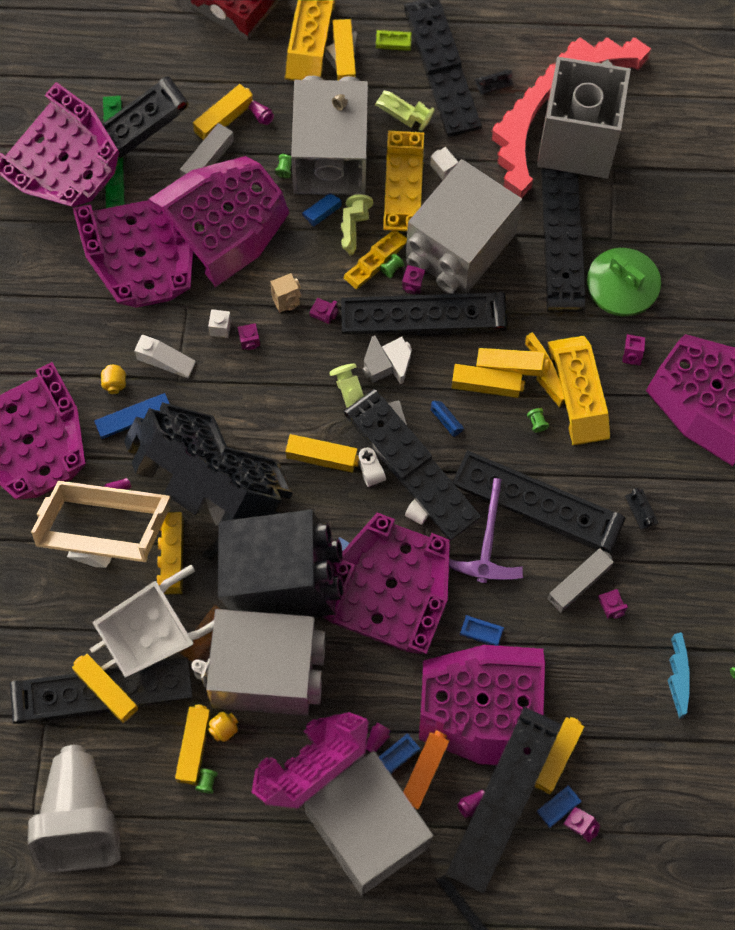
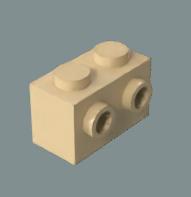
(285, 292)

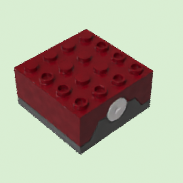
(236, 15)

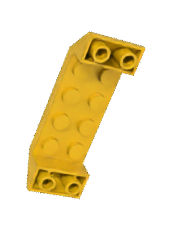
(308, 38)
(403, 178)
(581, 389)

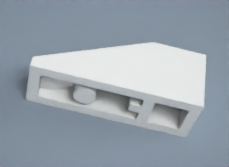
(163, 356)

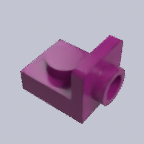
(324, 310)
(249, 336)
(633, 349)
(612, 604)

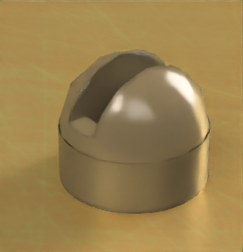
(339, 102)

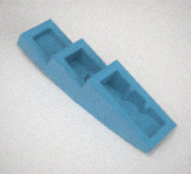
(680, 680)

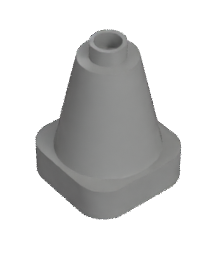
(74, 818)

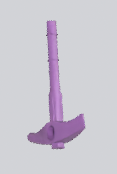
(483, 568)

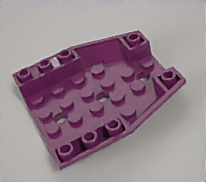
(70, 130)
(232, 237)
(112, 247)
(690, 399)
(52, 419)
(409, 609)
(488, 670)
(334, 747)

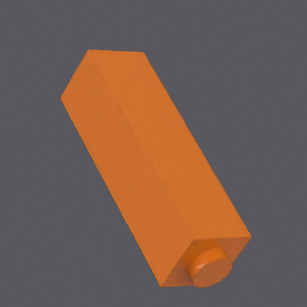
(425, 768)

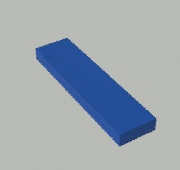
(124, 418)

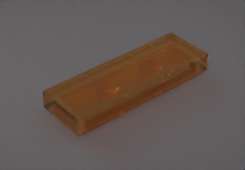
(200, 645)

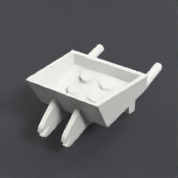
(145, 628)

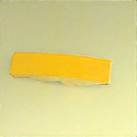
(378, 255)
(551, 382)

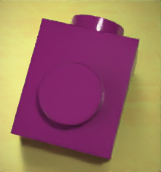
(413, 280)
(582, 824)

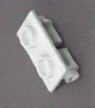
(201, 670)

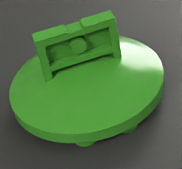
(623, 282)

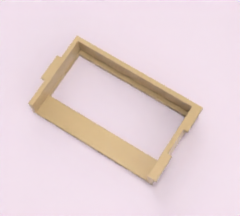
(104, 497)

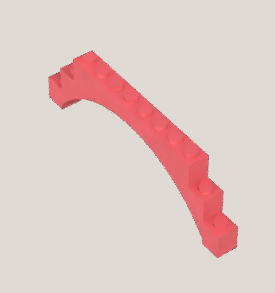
(514, 127)

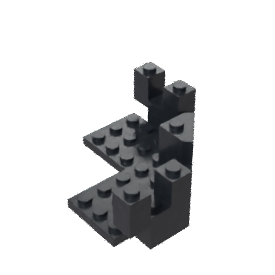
(203, 465)

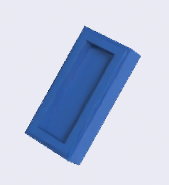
(481, 631)
(399, 753)
(559, 806)

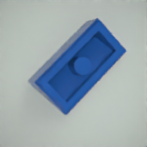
(322, 209)
(446, 418)

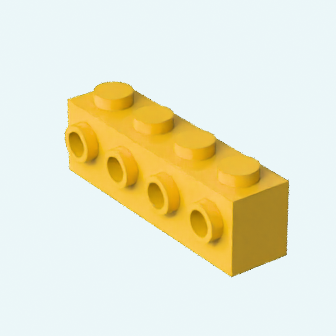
(171, 550)

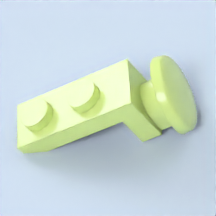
(403, 111)
(356, 211)
(348, 383)

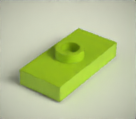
(393, 40)

